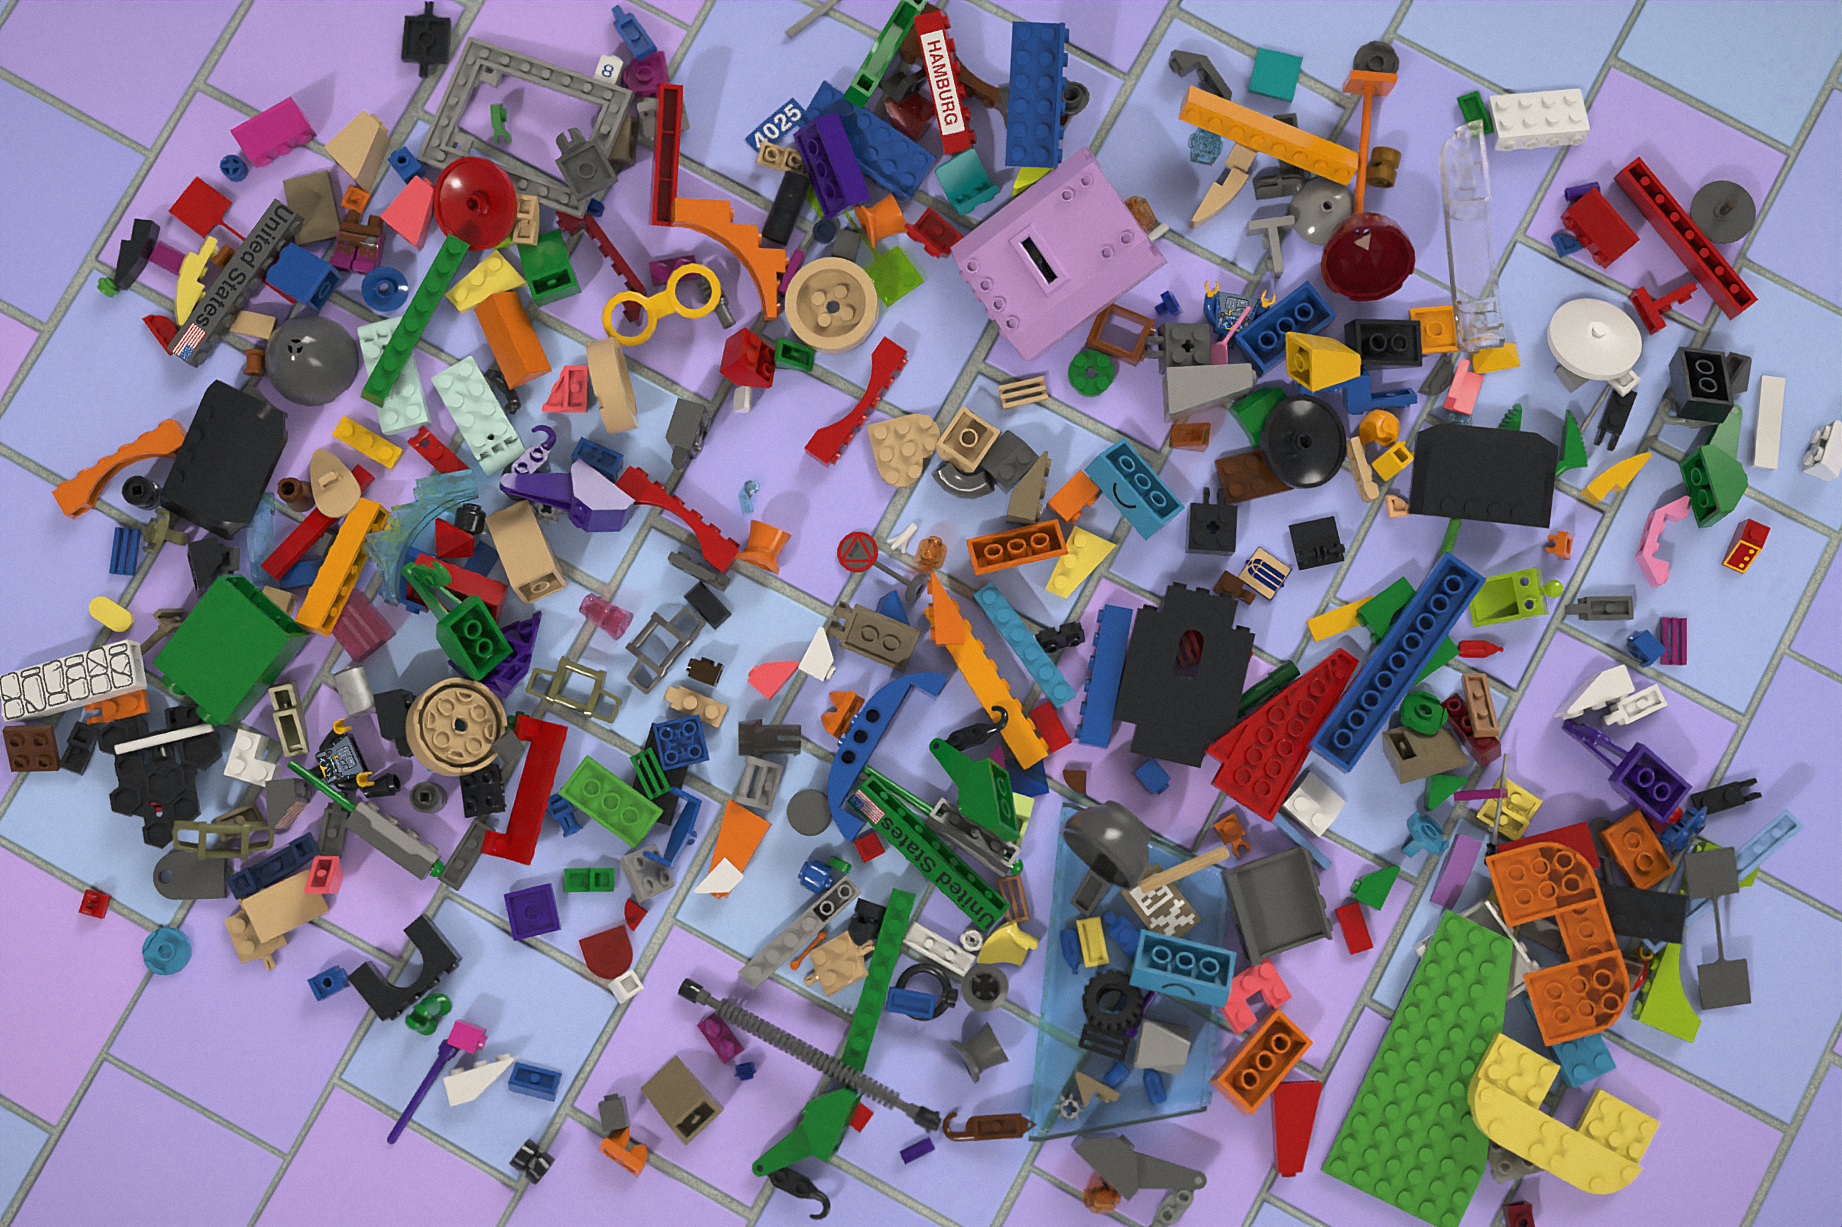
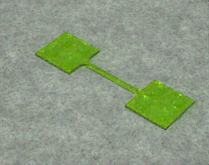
(890, 272)

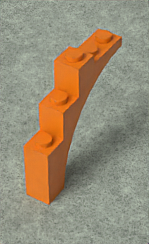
(714, 220)

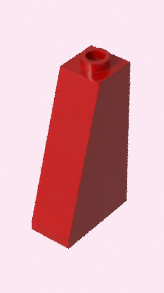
(1293, 1118)

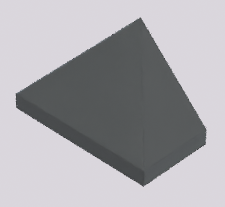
(1739, 372)
(1091, 892)

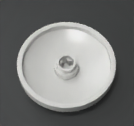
(1594, 339)

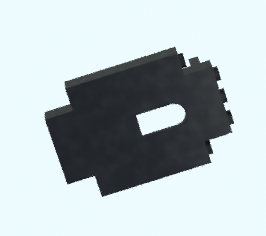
(1174, 711)

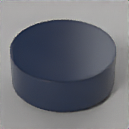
(824, 231)

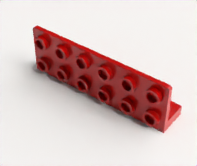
(533, 791)

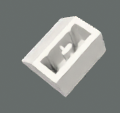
(1825, 453)

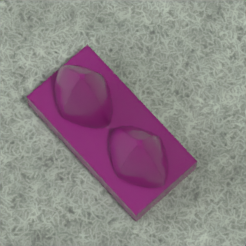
(662, 269)
(720, 1037)

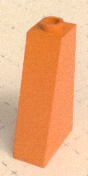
(738, 838)

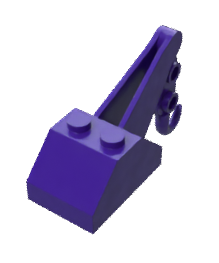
(585, 493)
(1641, 775)

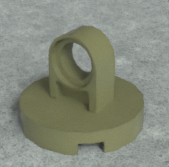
(158, 531)

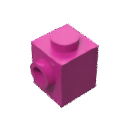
(467, 1036)

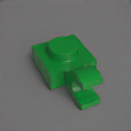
(499, 117)

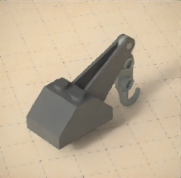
(1129, 1170)

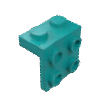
(965, 182)

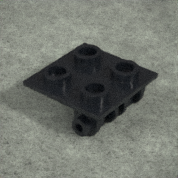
(1316, 543)
(483, 792)

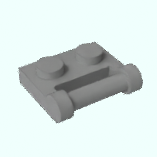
(764, 785)

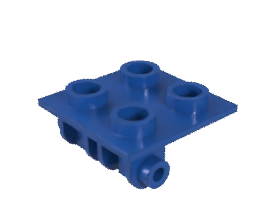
(1691, 822)

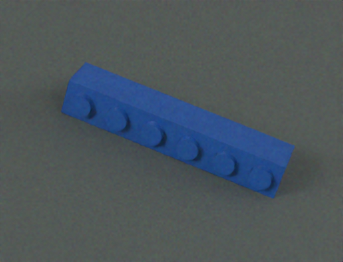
(1105, 676)

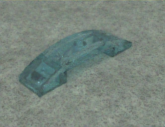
(261, 540)

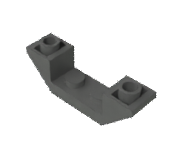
(1186, 62)

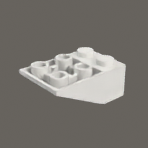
(1608, 686)

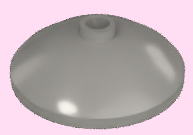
(1311, 219)

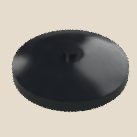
(1303, 442)

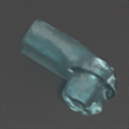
(745, 494)

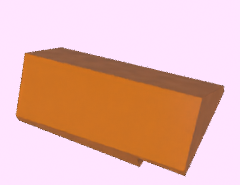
(512, 338)

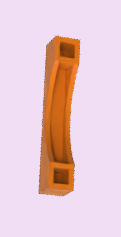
(82, 492)

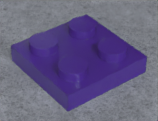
(532, 912)

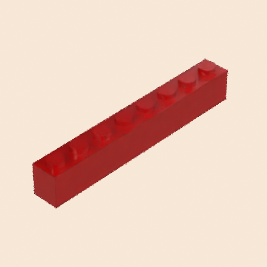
(1685, 238)

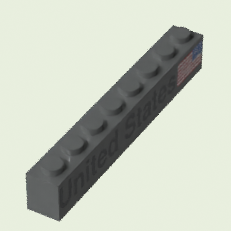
(235, 284)

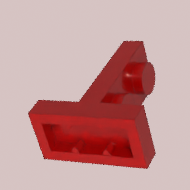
(1651, 312)

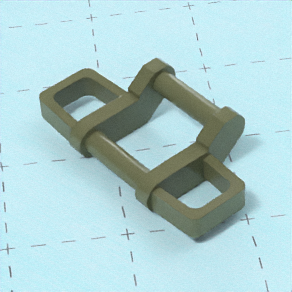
(554, 697)
(204, 828)

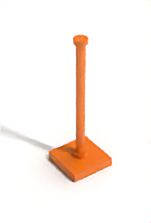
(1369, 85)

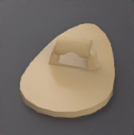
(333, 485)

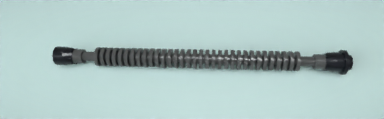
(747, 1021)

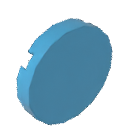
(166, 951)

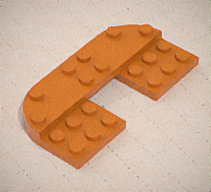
(1592, 987)

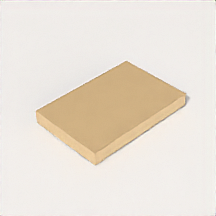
(283, 907)

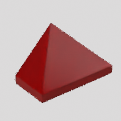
(452, 541)

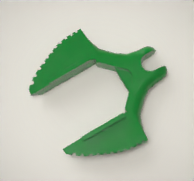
(1572, 447)

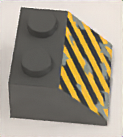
(286, 801)

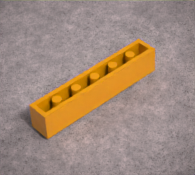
(341, 568)

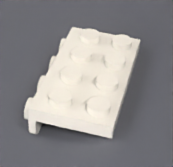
(1538, 119)

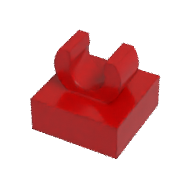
(95, 904)

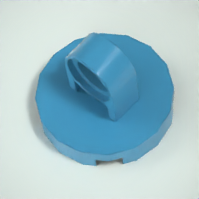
(1425, 834)

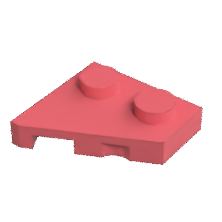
(569, 392)

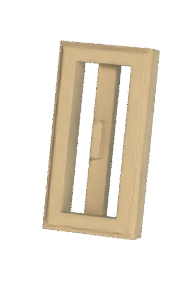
(1042, 388)

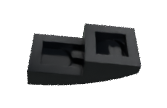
(80, 748)

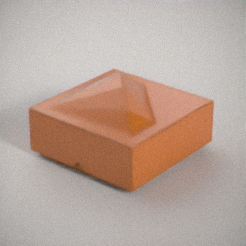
(355, 199)

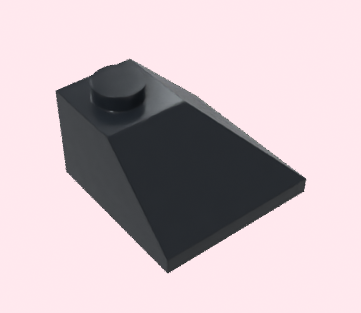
(204, 562)

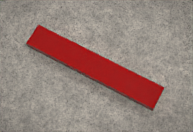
(307, 533)

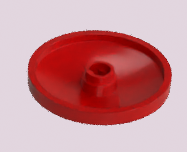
(475, 202)

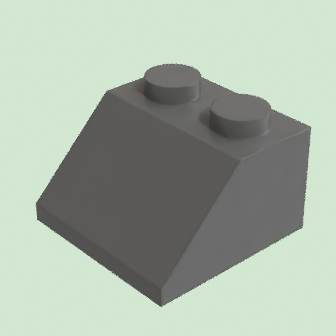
(1008, 461)

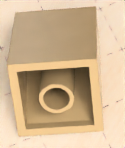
(360, 148)

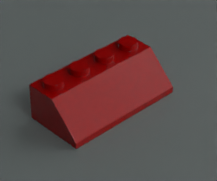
(463, 584)

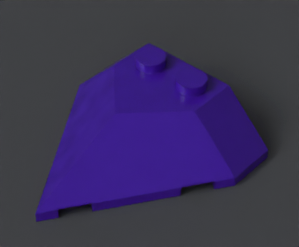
(512, 670)

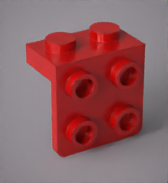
(934, 233)

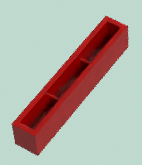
(665, 153)

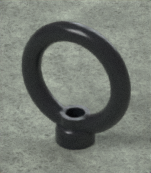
(948, 995)

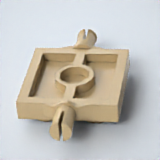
(247, 941)
(838, 963)

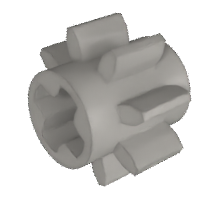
(543, 513)
(1064, 1102)

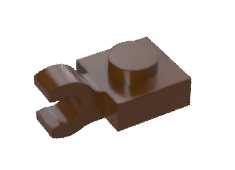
(1233, 585)

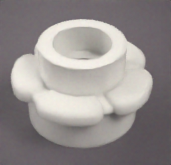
(967, 944)

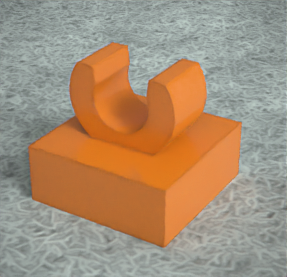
(1563, 545)

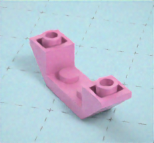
(1656, 570)

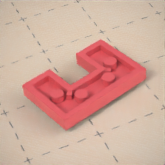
(1246, 983)

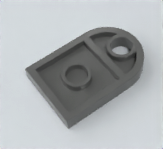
(191, 877)

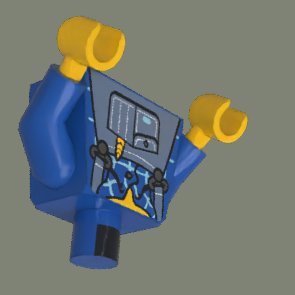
(1224, 310)

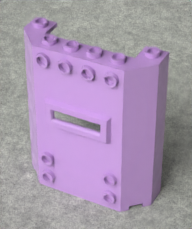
(1083, 237)

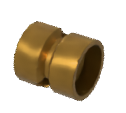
(1383, 167)

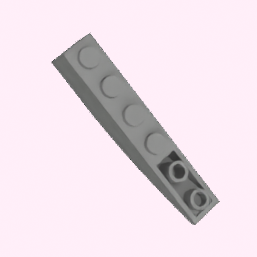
(799, 932)

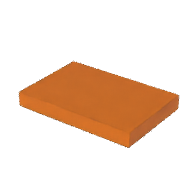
(1637, 851)

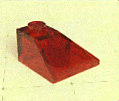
(911, 116)

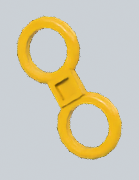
(662, 304)

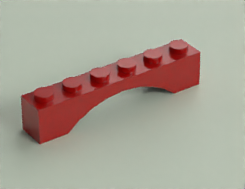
(829, 441)
(715, 548)

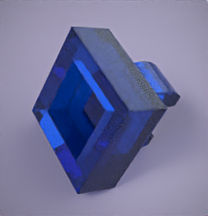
(1168, 305)

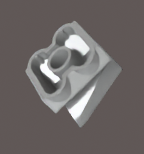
(1161, 1046)

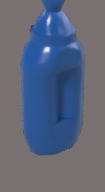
(1071, 948)
(1154, 1086)

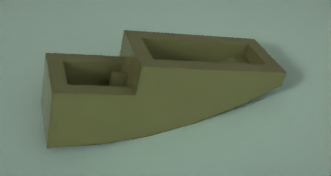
(289, 718)

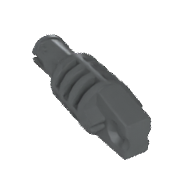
(721, 310)

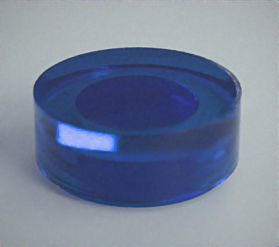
(595, 208)

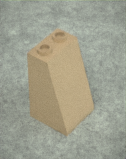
(525, 552)

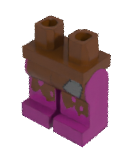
(357, 245)

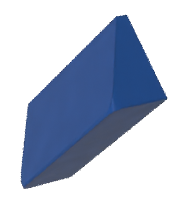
(534, 1082)

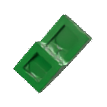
(589, 880)

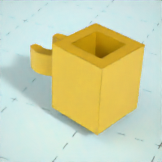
(1393, 460)

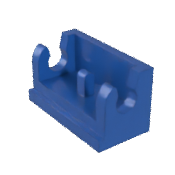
(599, 457)

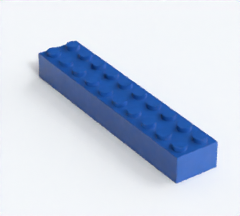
(1396, 662)

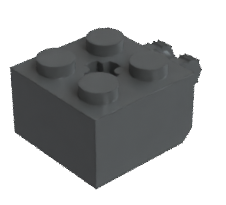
(1171, 339)
(686, 431)

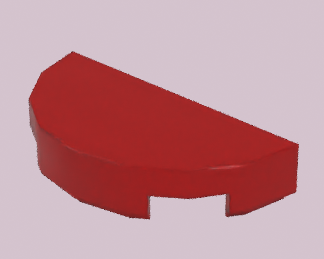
(162, 328)

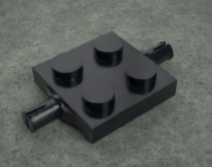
(426, 39)

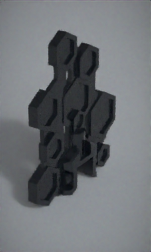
(166, 782)

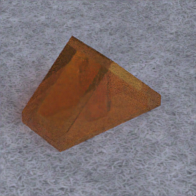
(1190, 436)

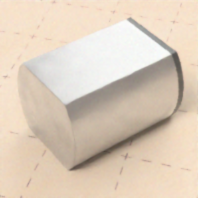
(355, 691)

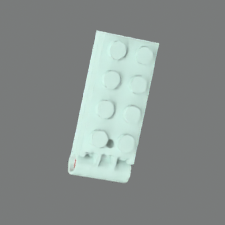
(406, 404)
(479, 415)

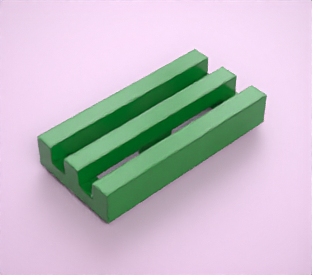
(641, 755)

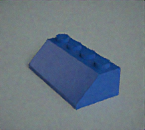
(1299, 312)

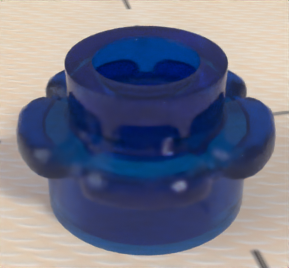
(745, 1071)

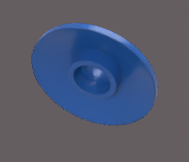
(388, 299)

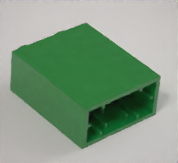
(229, 650)

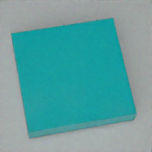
(1275, 74)

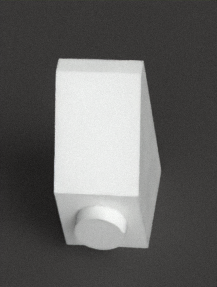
(818, 658)

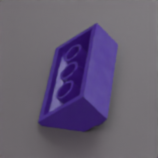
(831, 165)

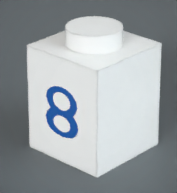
(610, 70)

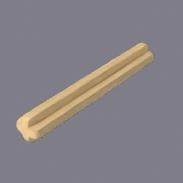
(1184, 869)

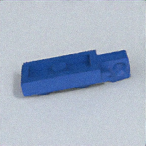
(633, 34)
(1122, 933)

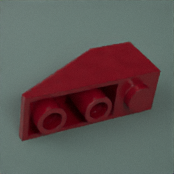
(1482, 749)

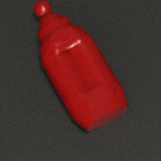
(1477, 648)

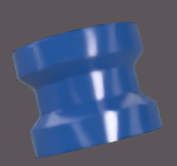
(229, 164)

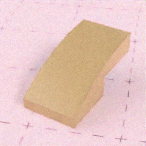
(527, 220)
(253, 325)

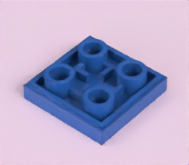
(681, 742)

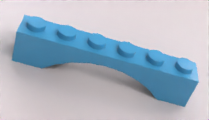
(1024, 645)

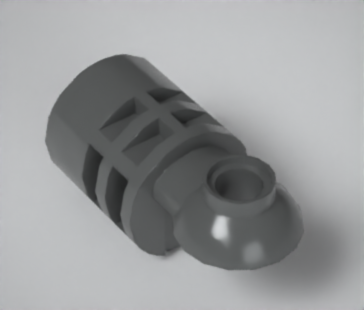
(1074, 91)

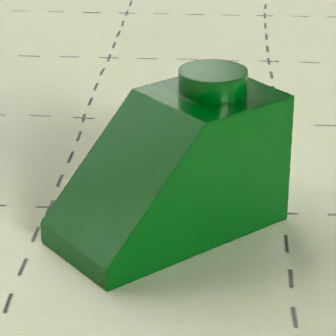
(1374, 887)

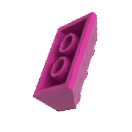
(273, 133)

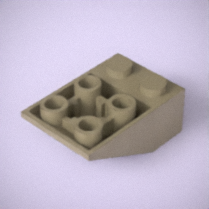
(1024, 498)
(1418, 755)
(681, 1100)

